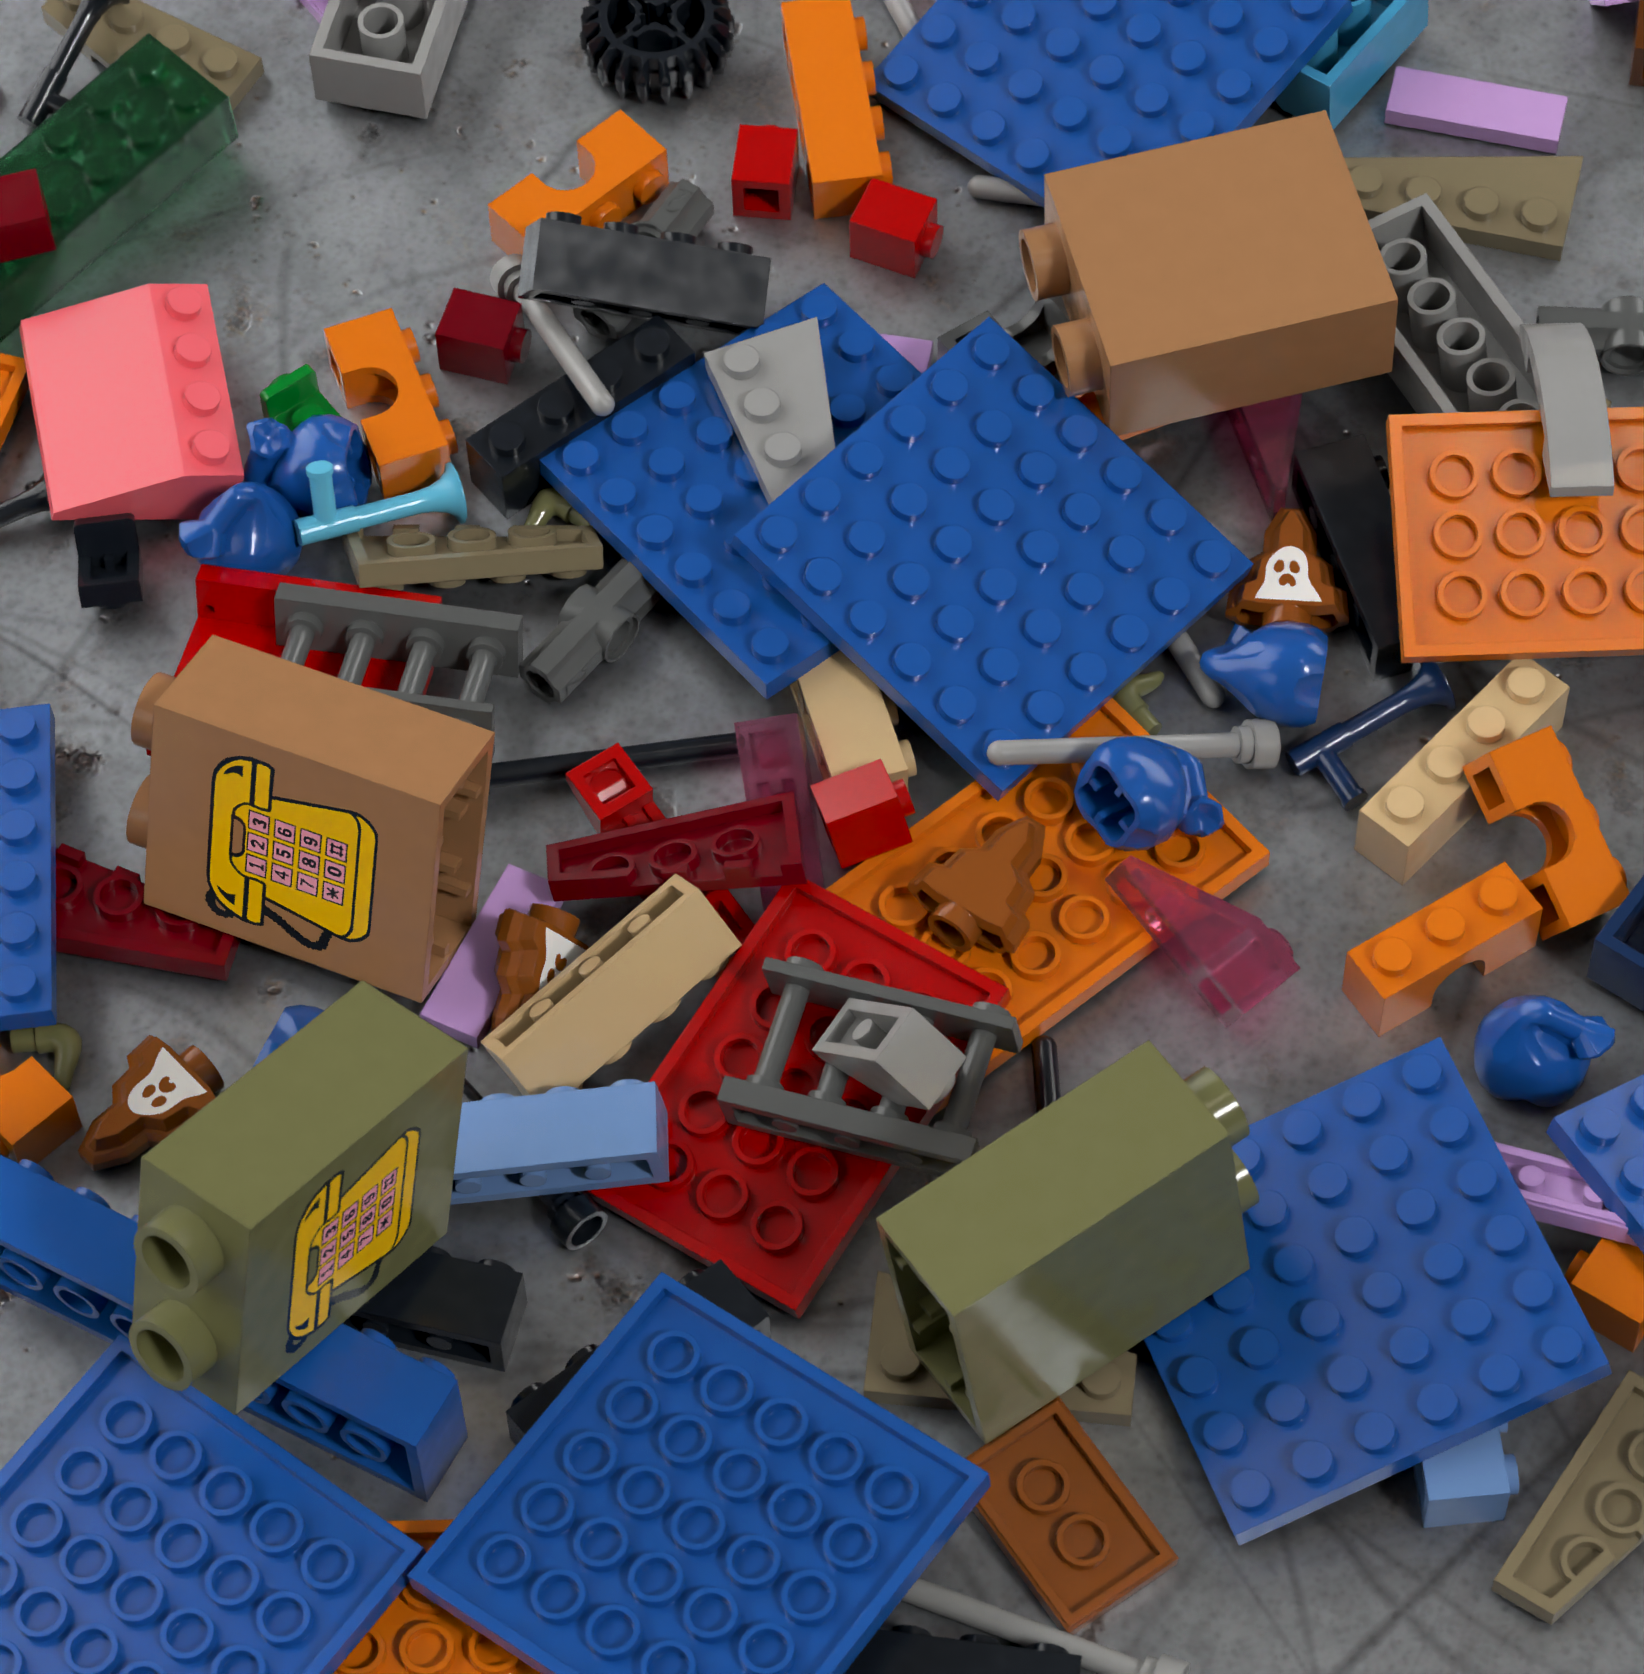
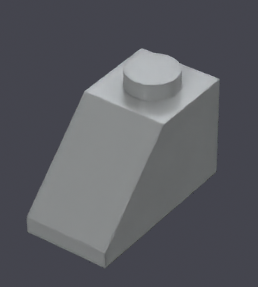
(891, 1052)

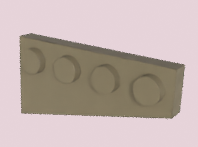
(1487, 200)
(471, 554)
(1588, 1517)

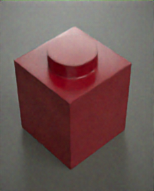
(23, 217)
(482, 336)

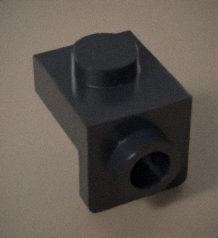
(108, 561)

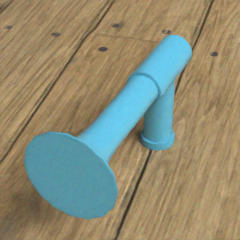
(442, 496)

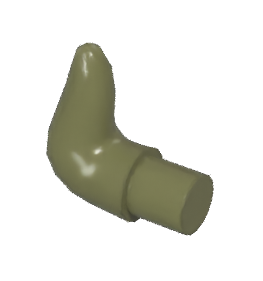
(549, 504)
(1130, 700)
(55, 1039)

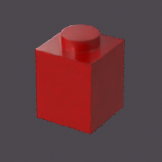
(765, 172)
(894, 228)
(864, 812)

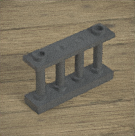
(407, 632)
(823, 1116)

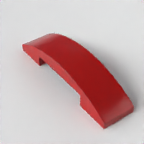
(620, 797)

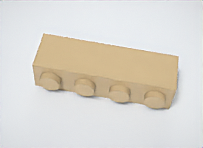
(850, 720)
(1431, 793)
(614, 991)

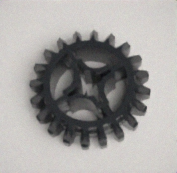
(656, 49)

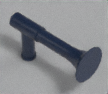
(1322, 750)

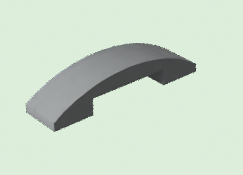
(1571, 408)

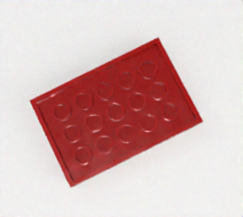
(755, 1198)

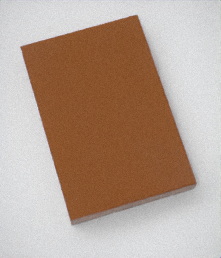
(1067, 1519)

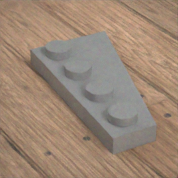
(776, 402)

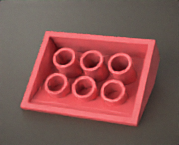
(132, 404)

